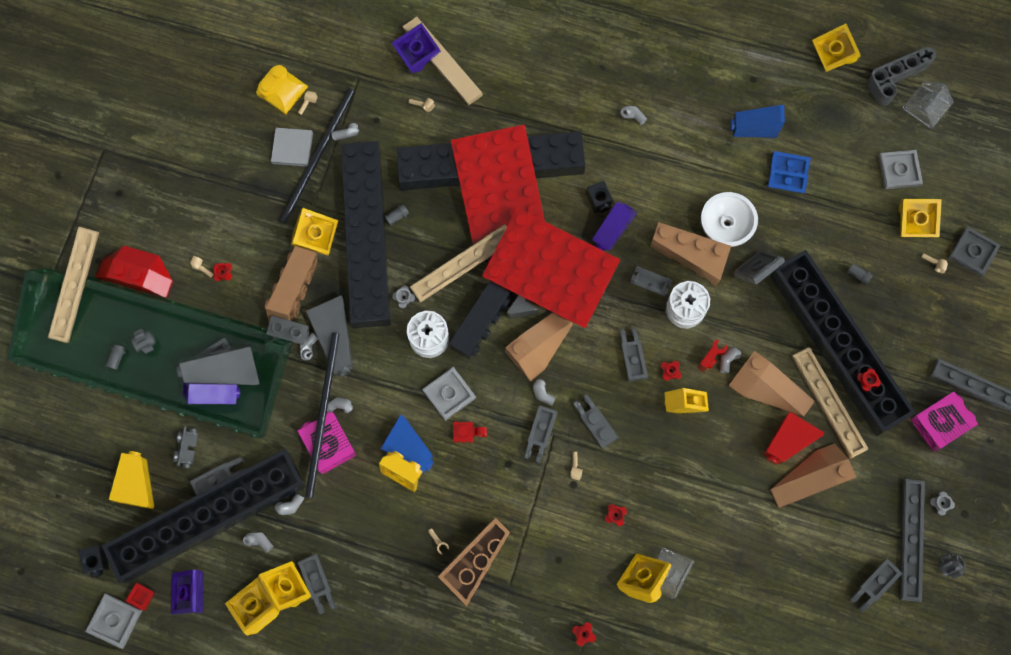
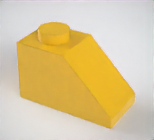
(686, 401)

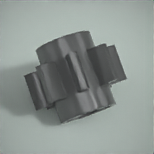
(143, 341)
(952, 565)

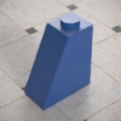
(758, 122)
(407, 443)

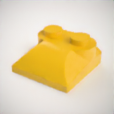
(836, 48)
(280, 88)
(920, 217)
(314, 232)
(400, 470)
(644, 578)
(284, 586)
(252, 608)

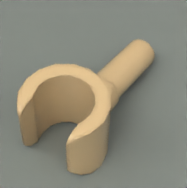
(309, 97)
(427, 105)
(196, 264)
(941, 265)
(575, 472)
(437, 540)

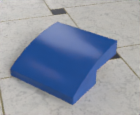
(789, 172)

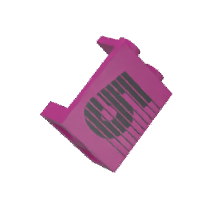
(944, 421)
(334, 447)

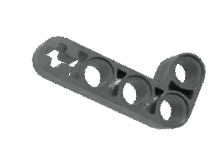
(902, 71)

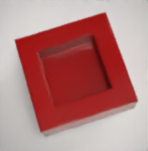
(140, 596)

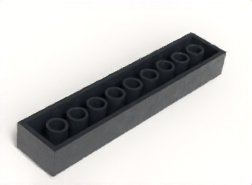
(436, 167)
(365, 235)
(841, 342)
(203, 516)

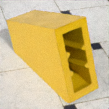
(132, 482)

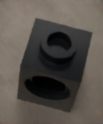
(599, 189)
(86, 556)

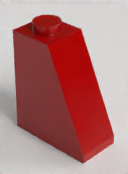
(790, 438)

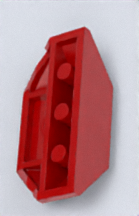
(137, 271)

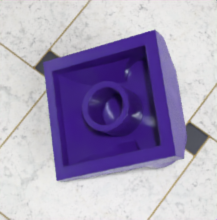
(416, 48)

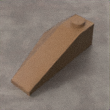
(537, 345)
(767, 384)
(817, 473)

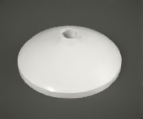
(733, 209)

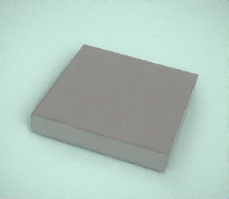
(292, 147)
(900, 169)
(449, 393)
(113, 621)

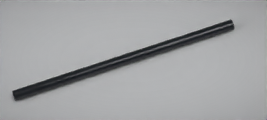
(316, 157)
(322, 416)

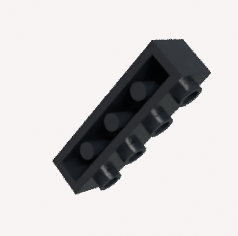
(479, 320)

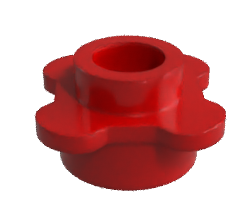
(222, 267)
(667, 375)
(874, 379)
(615, 509)
(587, 628)

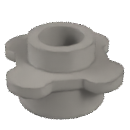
(404, 291)
(948, 503)

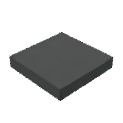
(974, 251)
(758, 267)

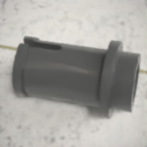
(396, 214)
(860, 274)
(115, 356)

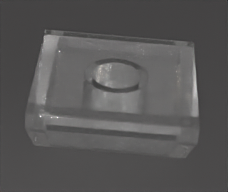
(929, 103)
(677, 573)

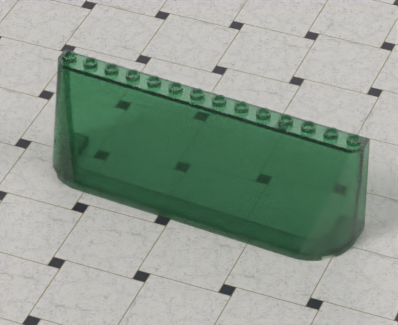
(111, 315)

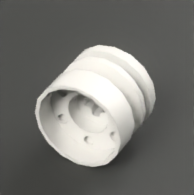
(680, 311)
(432, 344)

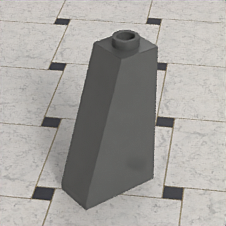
(329, 319)
(220, 367)

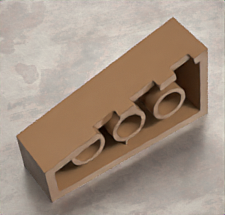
(692, 251)
(292, 284)
(472, 563)

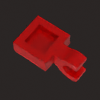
(709, 360)
(464, 432)

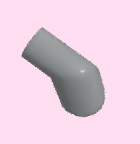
(633, 112)
(351, 131)
(306, 350)
(727, 357)
(541, 394)
(340, 403)
(289, 507)
(258, 538)

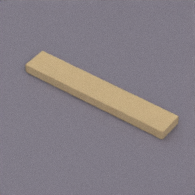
(450, 69)
(458, 265)
(73, 284)
(829, 402)

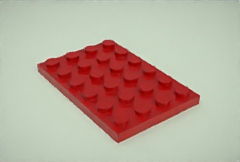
(496, 178)
(551, 268)

